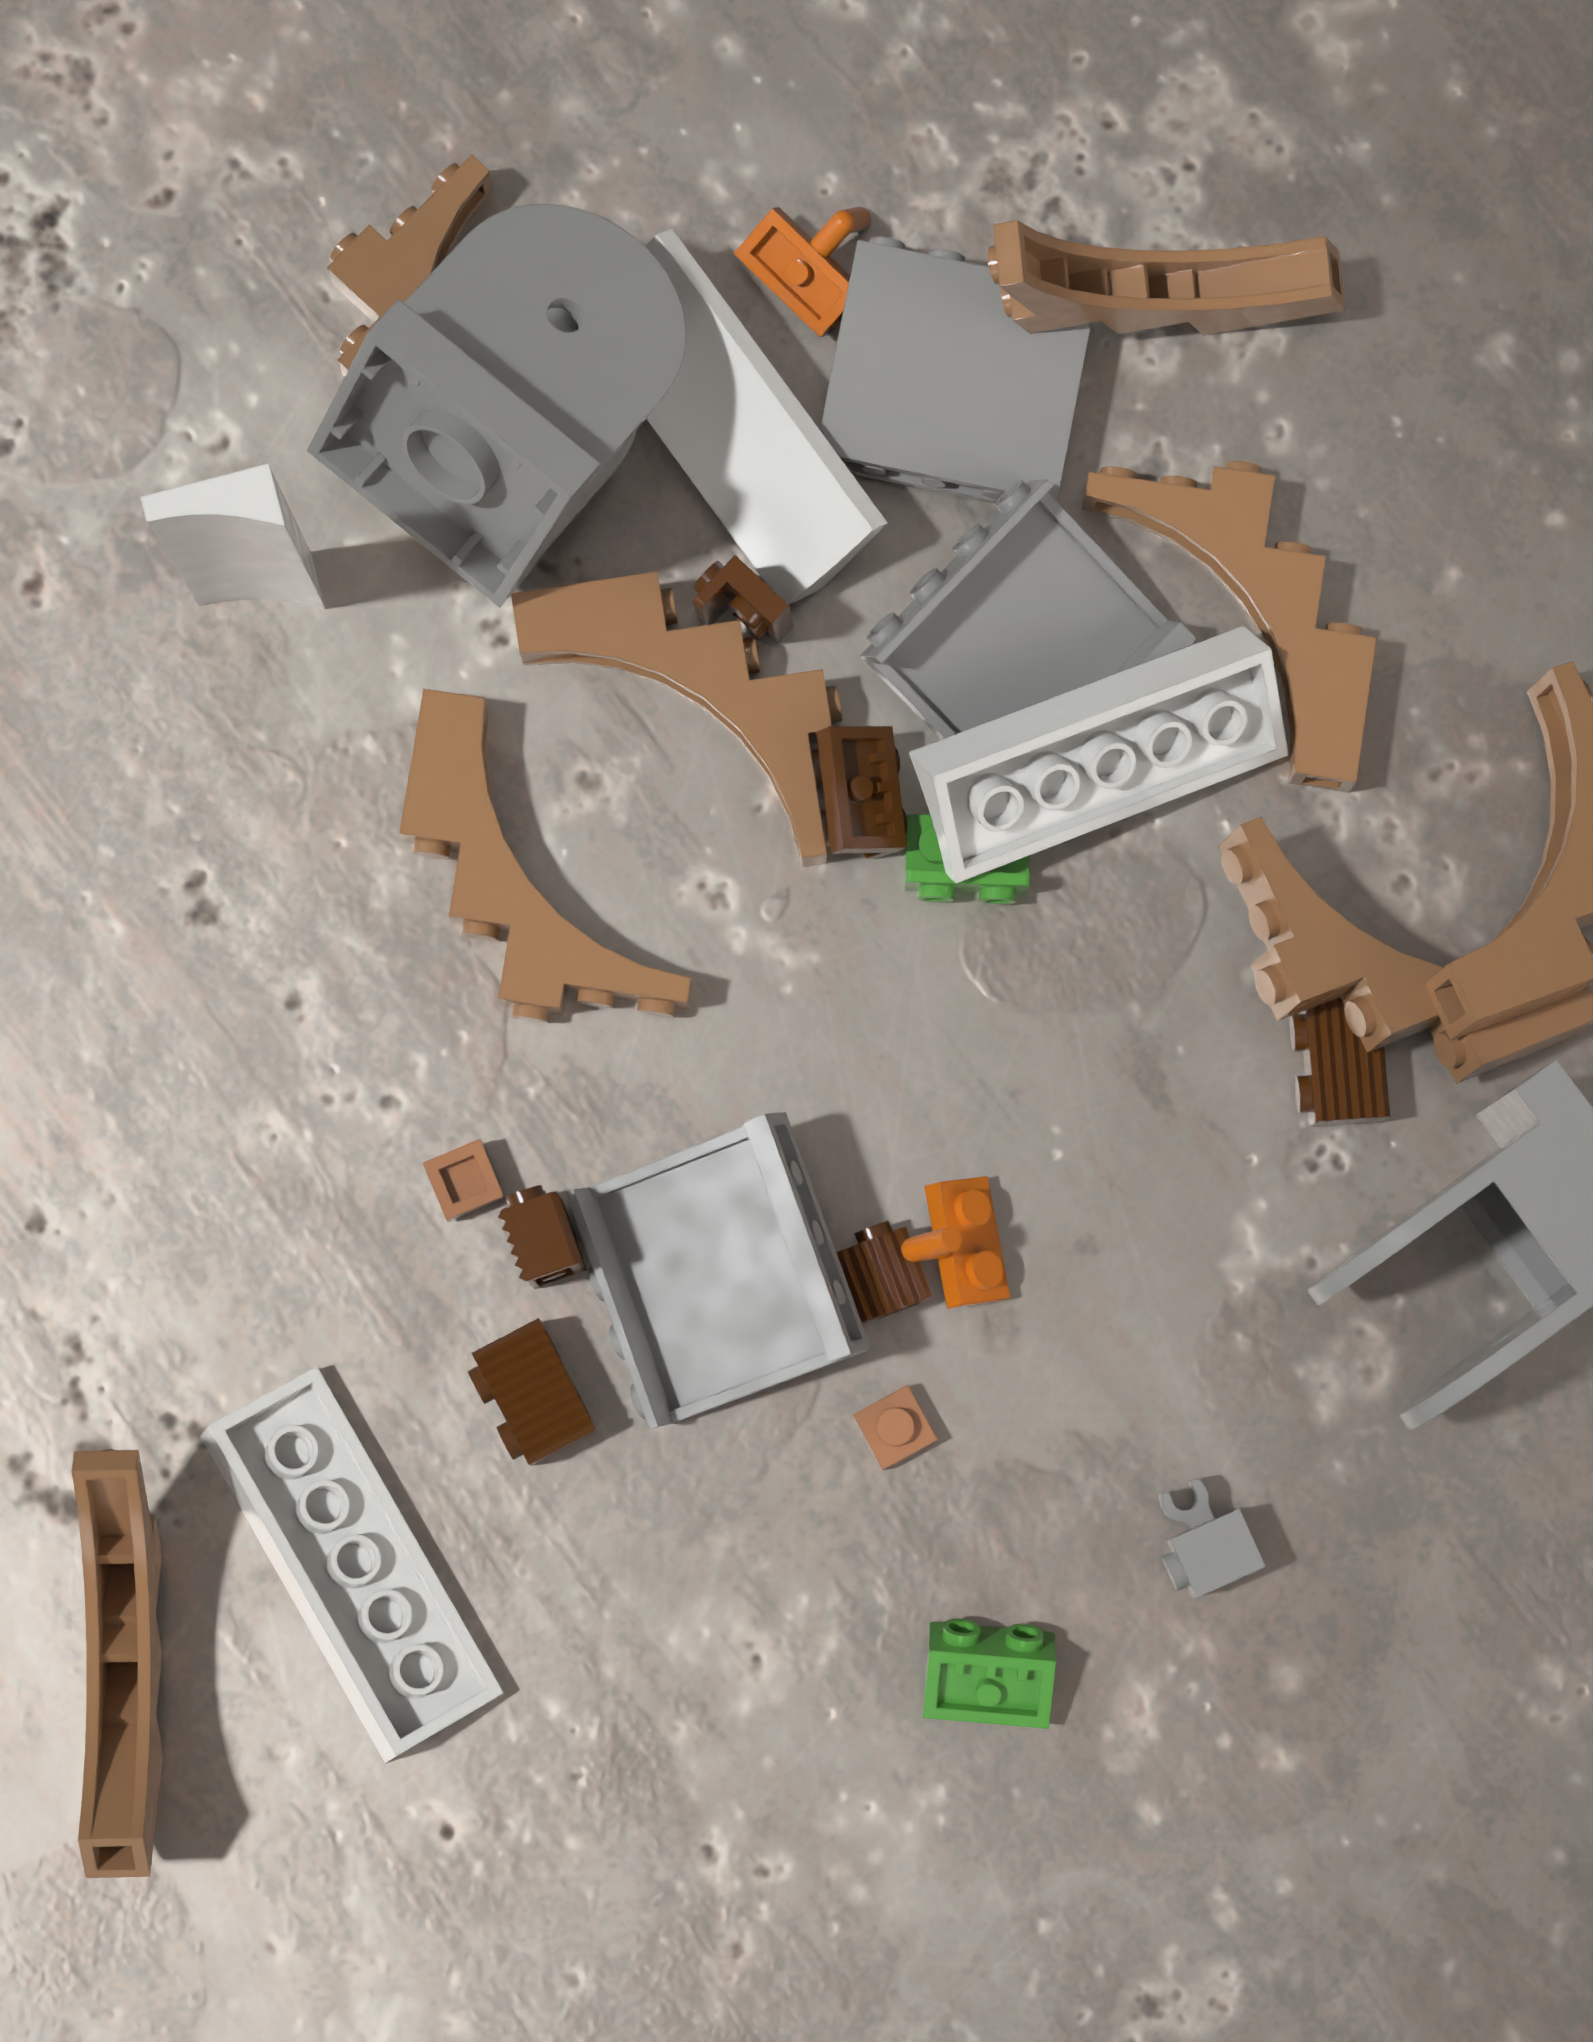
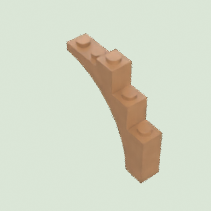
(381, 271)
(1070, 283)
(1225, 529)
(624, 628)
(1541, 948)
(545, 954)
(1324, 957)
(121, 1664)

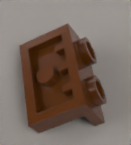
(750, 597)
(862, 790)

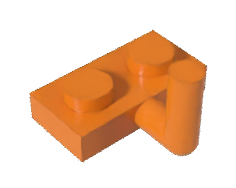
(800, 266)
(963, 1242)

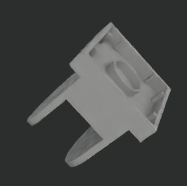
(485, 403)
(1531, 1210)

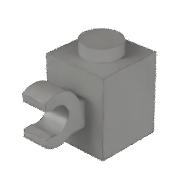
(1211, 1549)

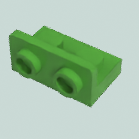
(928, 877)
(989, 1674)

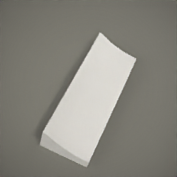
(755, 445)
(235, 539)
(1102, 752)
(350, 1563)

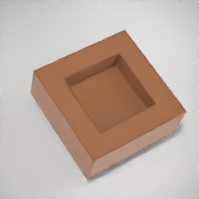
(463, 1180)
(895, 1427)

